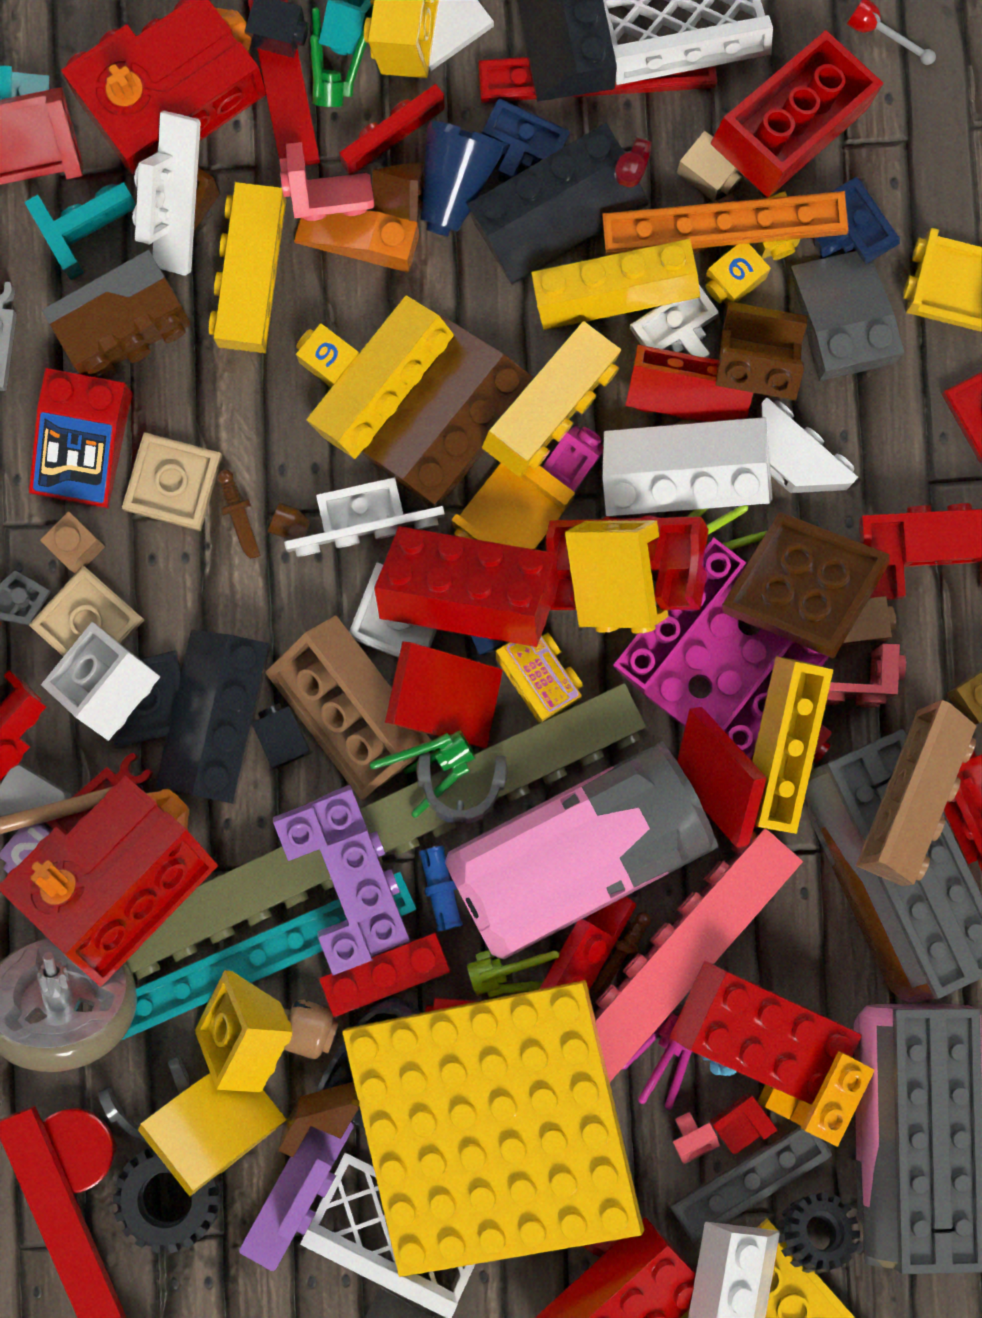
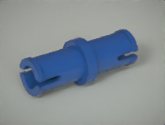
(440, 888)

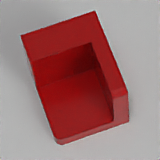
(742, 1123)

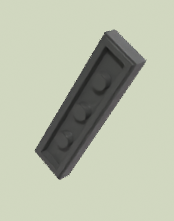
(750, 1180)

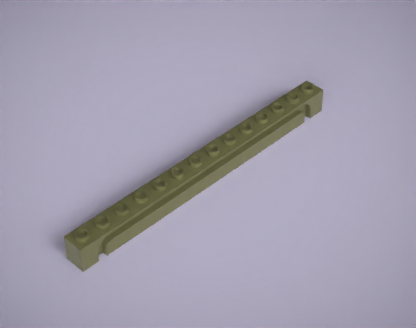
(272, 879)

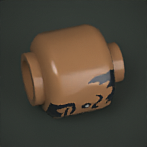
(311, 1028)

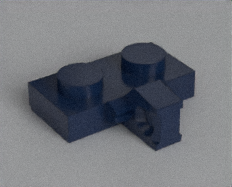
(524, 137)
(867, 226)

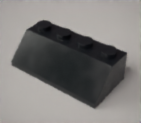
(568, 47)
(554, 204)
(213, 715)

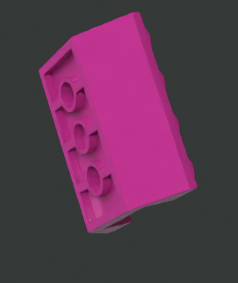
(711, 647)

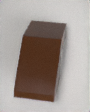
(326, 1110)

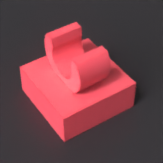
(695, 1140)

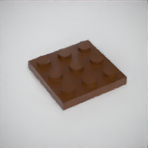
(806, 584)

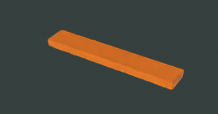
(728, 222)

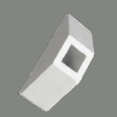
(798, 455)

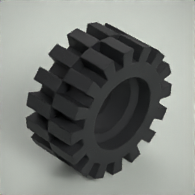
(839, 1228)

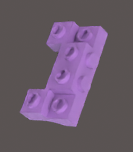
(353, 863)

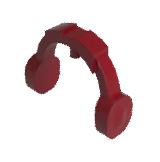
(632, 165)

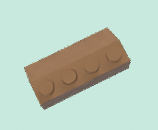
(343, 704)
(918, 794)

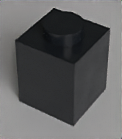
(277, 27)
(280, 736)

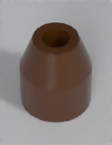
(288, 522)

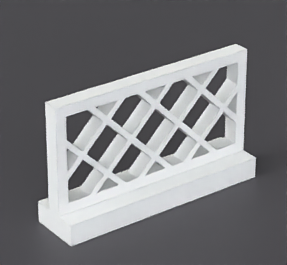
(691, 46)
(368, 1262)

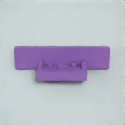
(291, 1197)

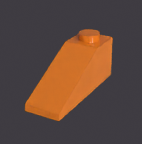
(365, 237)

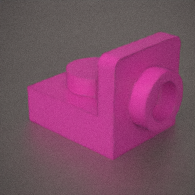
(574, 456)

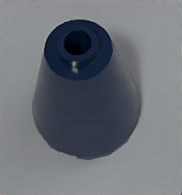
(454, 174)

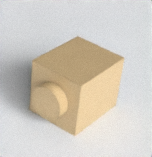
(708, 169)

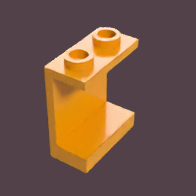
(514, 508)
(833, 1105)

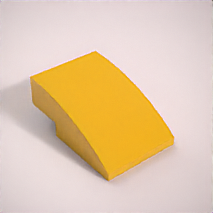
(209, 1130)

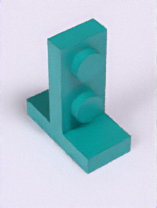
(79, 222)

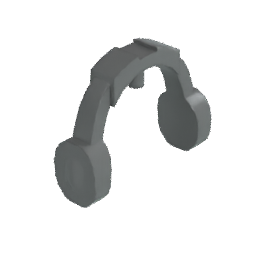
(461, 815)
(114, 1110)

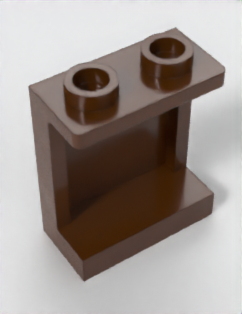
(761, 351)

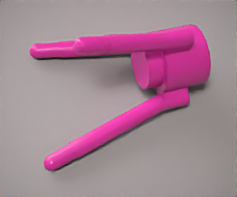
(671, 1047)

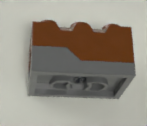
(117, 317)

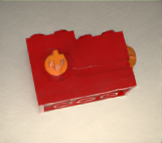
(179, 64)
(110, 877)

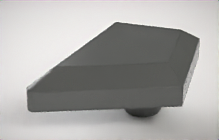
(21, 599)

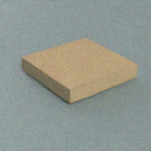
(172, 481)
(77, 605)

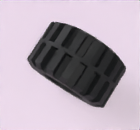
(148, 1226)

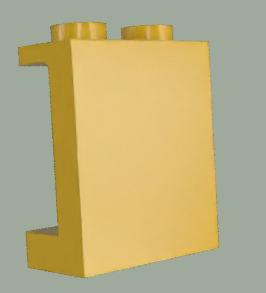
(946, 281)
(614, 575)

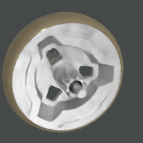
(48, 982)

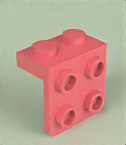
(322, 196)
(885, 671)

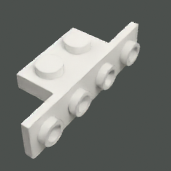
(168, 193)
(360, 512)

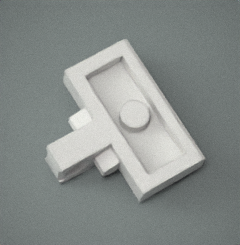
(677, 326)

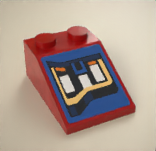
(78, 437)

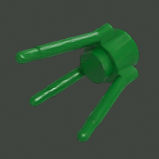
(327, 84)
(449, 750)

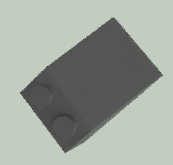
(848, 315)

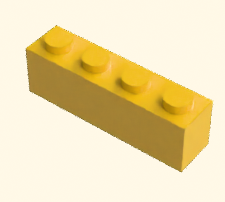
(249, 267)
(616, 284)
(380, 377)
(552, 399)
(789, 740)

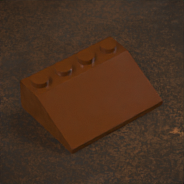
(447, 417)

